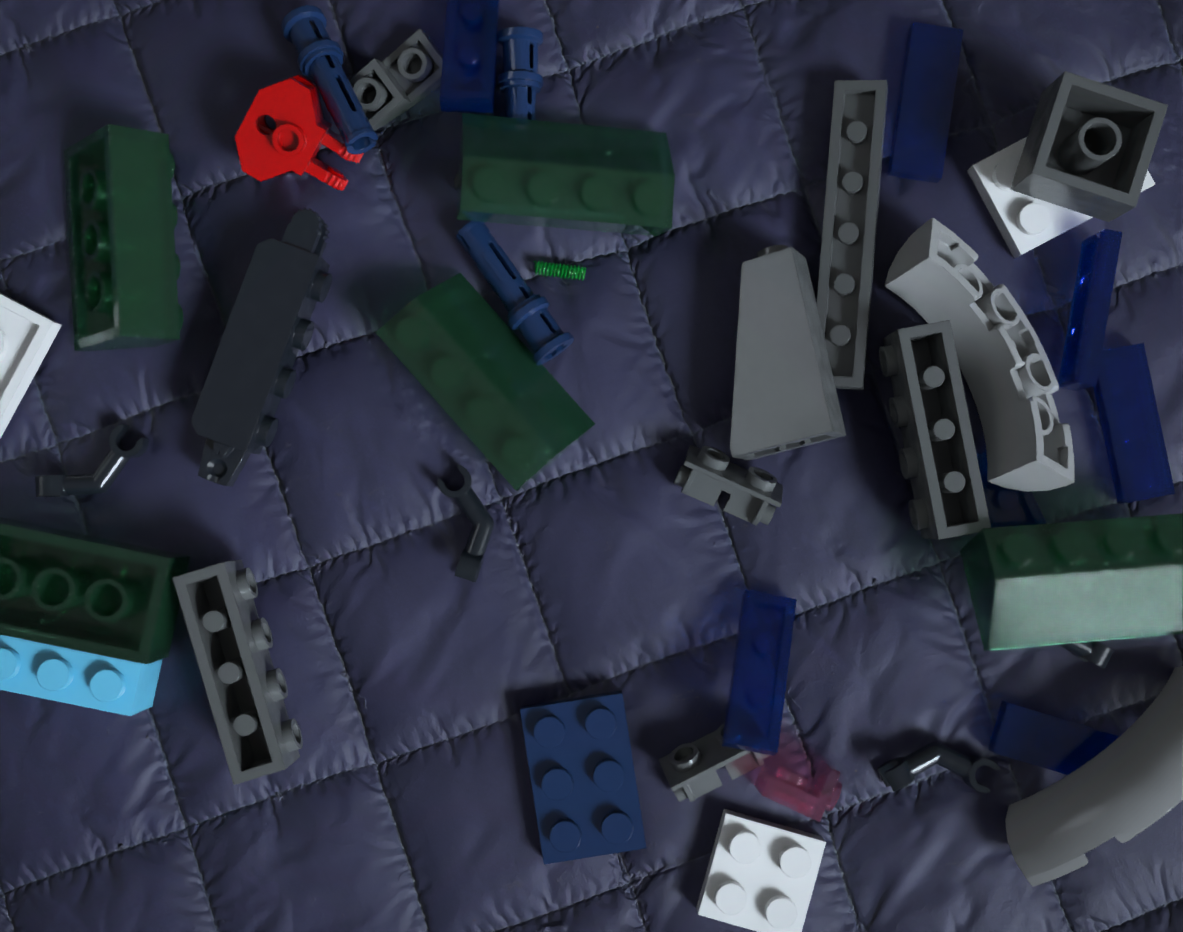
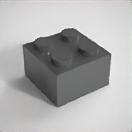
(1089, 147)

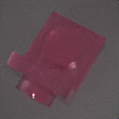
(790, 789)

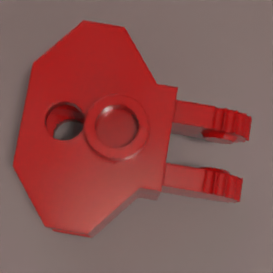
(297, 135)

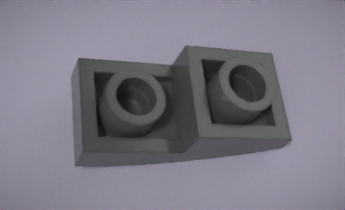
(400, 80)

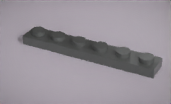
(851, 225)

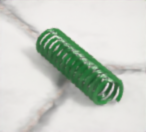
(564, 270)

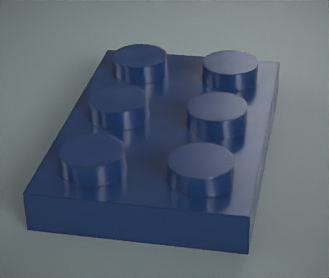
(582, 777)

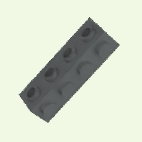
(935, 431)
(238, 670)

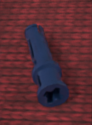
(322, 61)
(520, 70)
(526, 310)

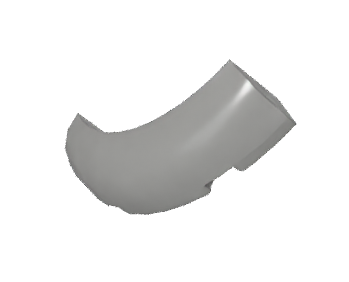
(996, 356)
(1106, 797)

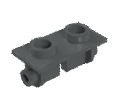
(748, 489)
(693, 765)

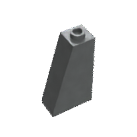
(782, 362)

